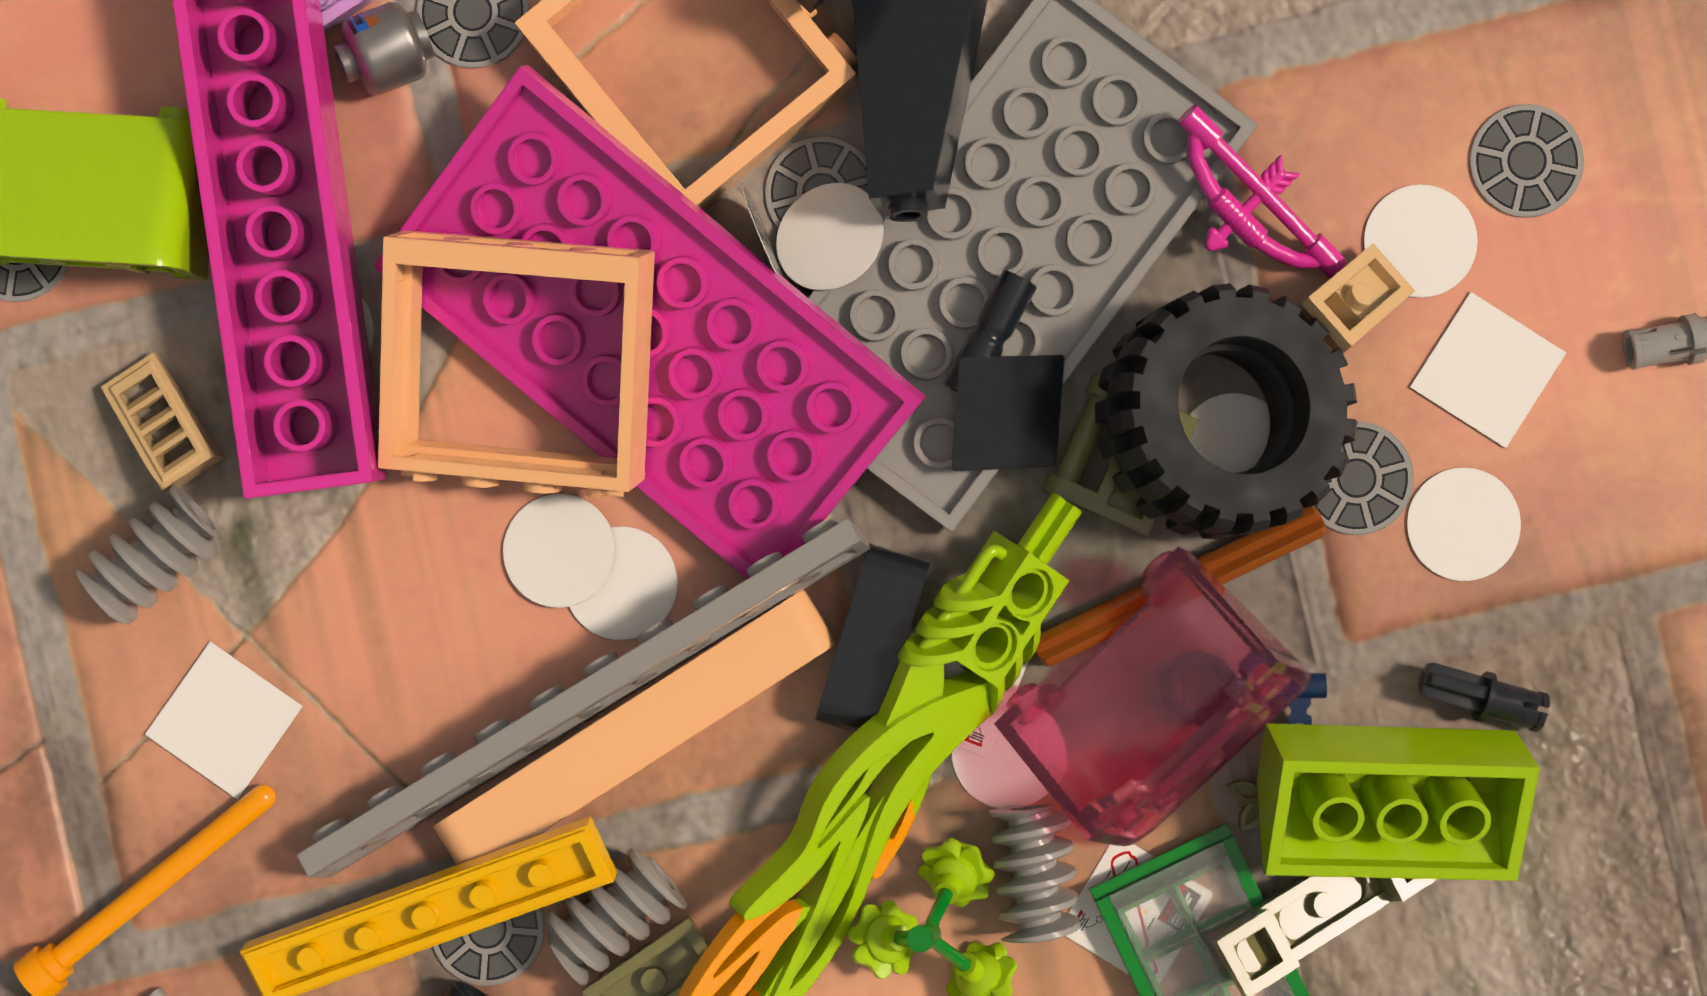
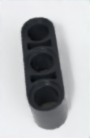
(872, 637)

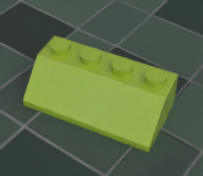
(1394, 802)

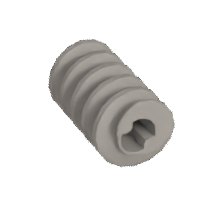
(151, 557)
(1036, 873)
(610, 915)

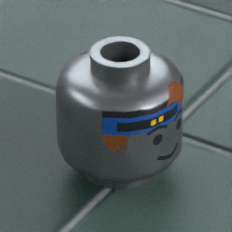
(383, 48)

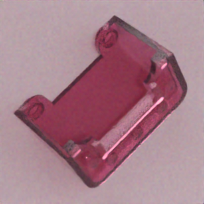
(1154, 705)

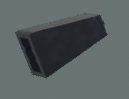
(914, 97)

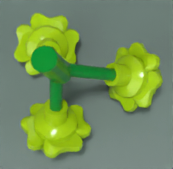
(890, 938)

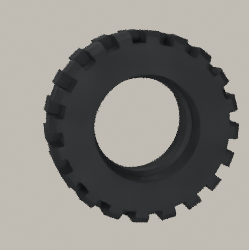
(1300, 389)

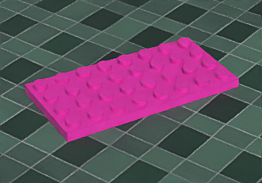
(752, 387)

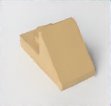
(1357, 298)

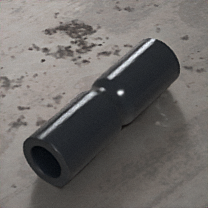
(995, 322)

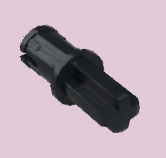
(1483, 696)

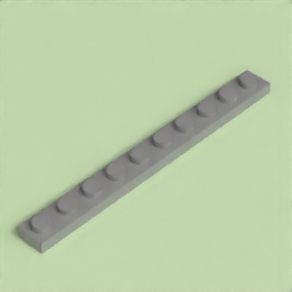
(561, 711)

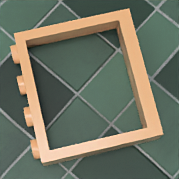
(829, 52)
(486, 465)

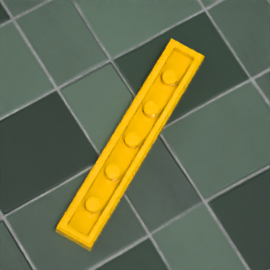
(430, 910)

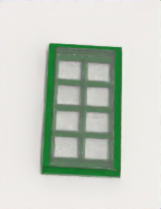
(1171, 911)

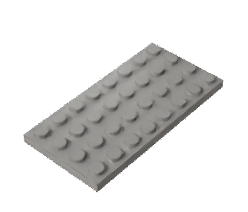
(1057, 175)

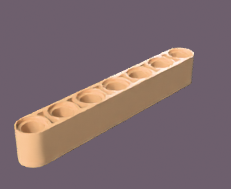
(639, 731)

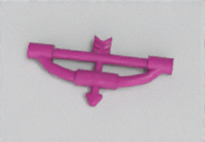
(1237, 217)

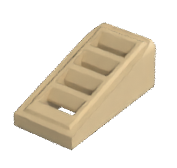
(188, 466)

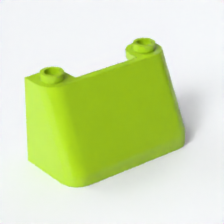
(101, 191)

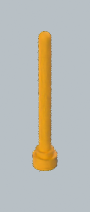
(47, 969)

